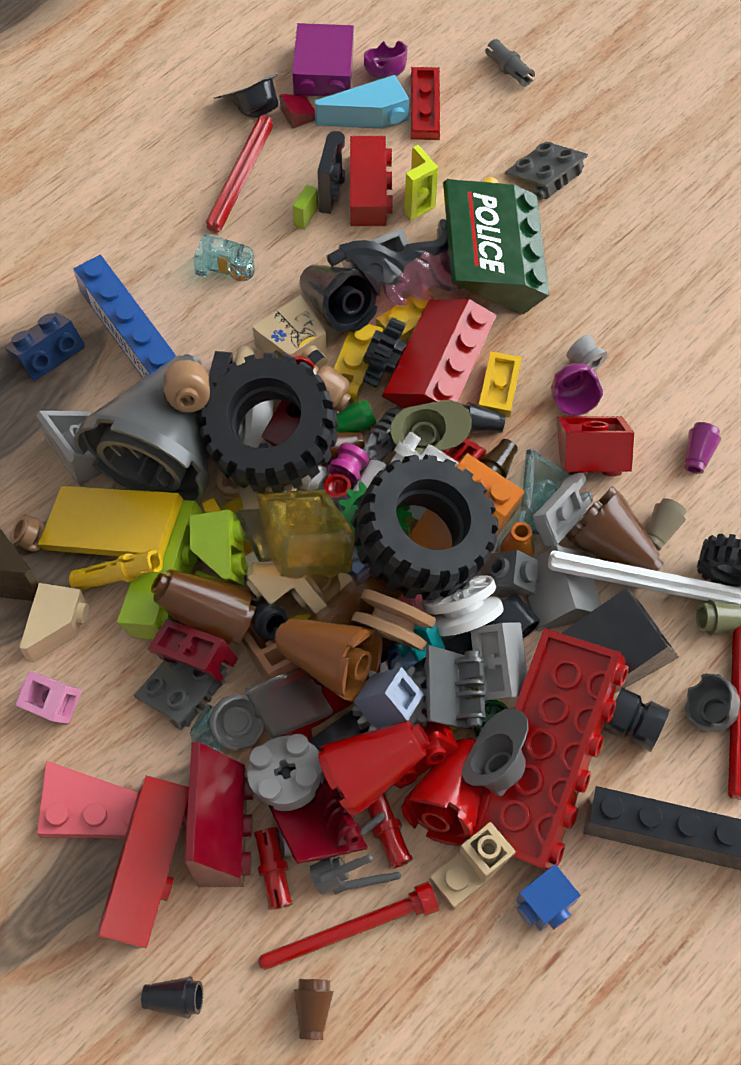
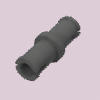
(510, 62)

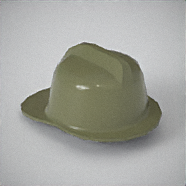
(436, 423)

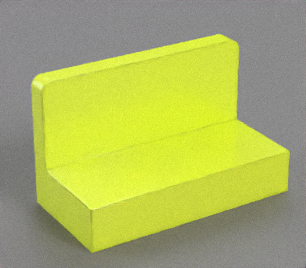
(420, 185)

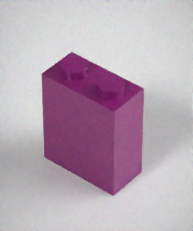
(323, 59)

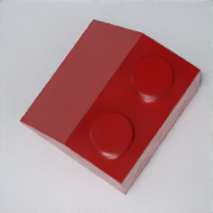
(595, 444)

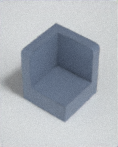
(389, 697)

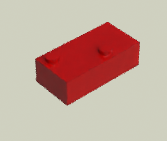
(144, 863)

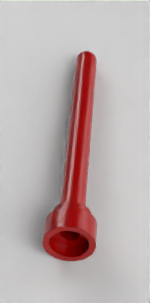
(419, 901)

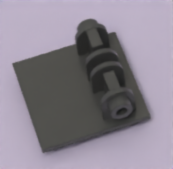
(548, 168)
(450, 686)
(178, 690)

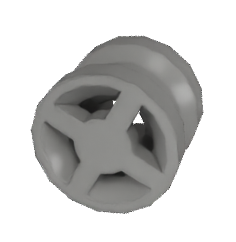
(587, 353)

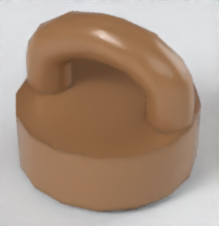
(25, 532)

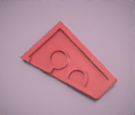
(82, 806)

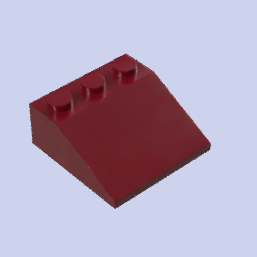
(217, 819)

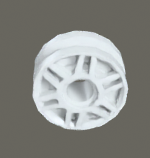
(465, 608)

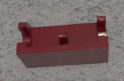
(192, 648)

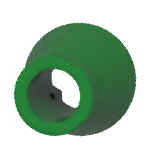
(356, 417)

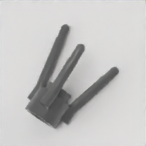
(331, 872)

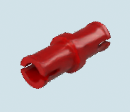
(389, 834)
(273, 868)

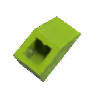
(219, 542)

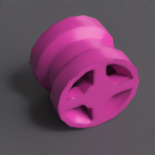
(349, 462)

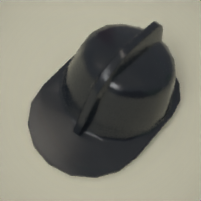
(256, 99)

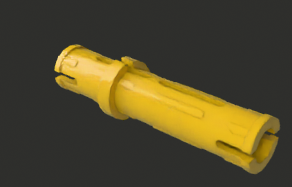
(125, 568)

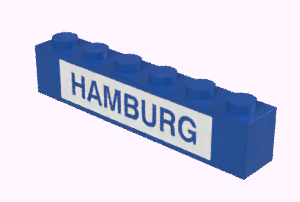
(122, 316)

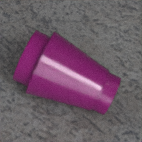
(701, 445)

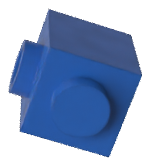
(547, 900)

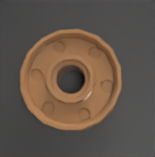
(394, 619)

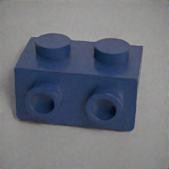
(45, 345)

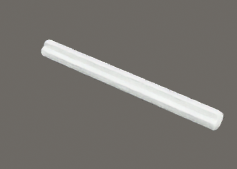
(643, 578)

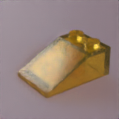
(306, 533)

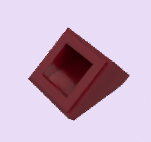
(296, 109)

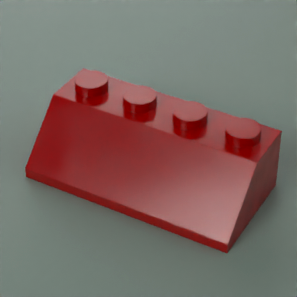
(439, 353)

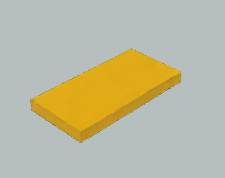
(110, 521)

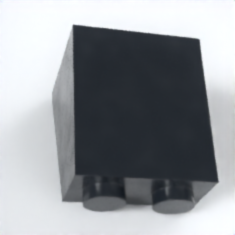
(629, 629)

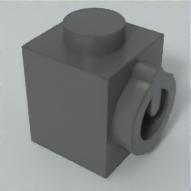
(512, 573)

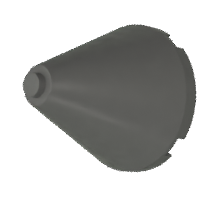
(146, 441)

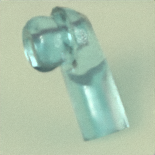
(201, 730)

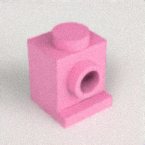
(48, 697)

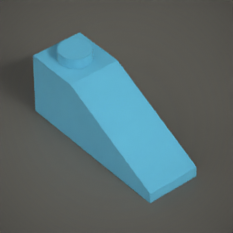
(365, 106)

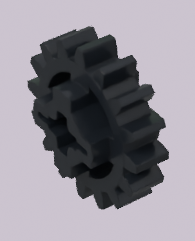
(384, 352)

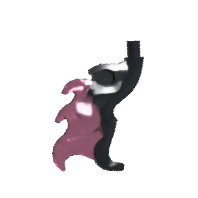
(407, 271)

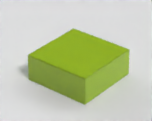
(305, 206)

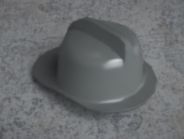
(497, 753)

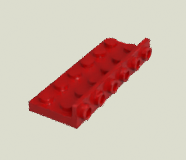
(566, 705)

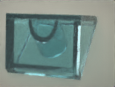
(539, 481)

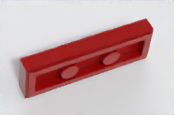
(425, 103)

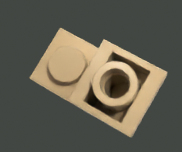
(267, 582)
(472, 866)

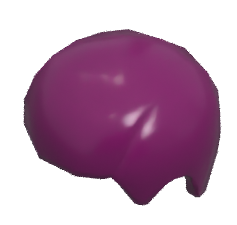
(386, 60)
(576, 389)

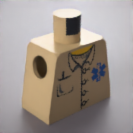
(292, 332)

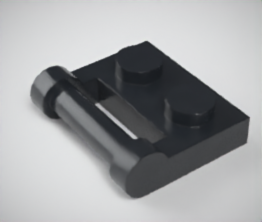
(330, 172)

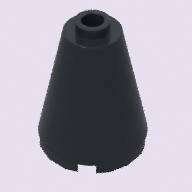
(341, 295)

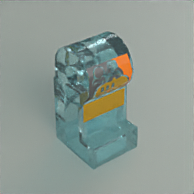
(224, 257)

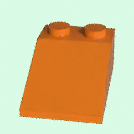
(433, 532)

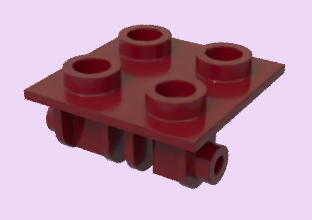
(320, 828)

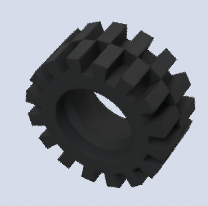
(721, 560)

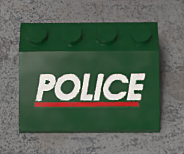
(496, 242)

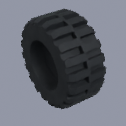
(263, 381)
(443, 491)

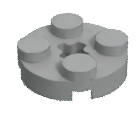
(271, 758)

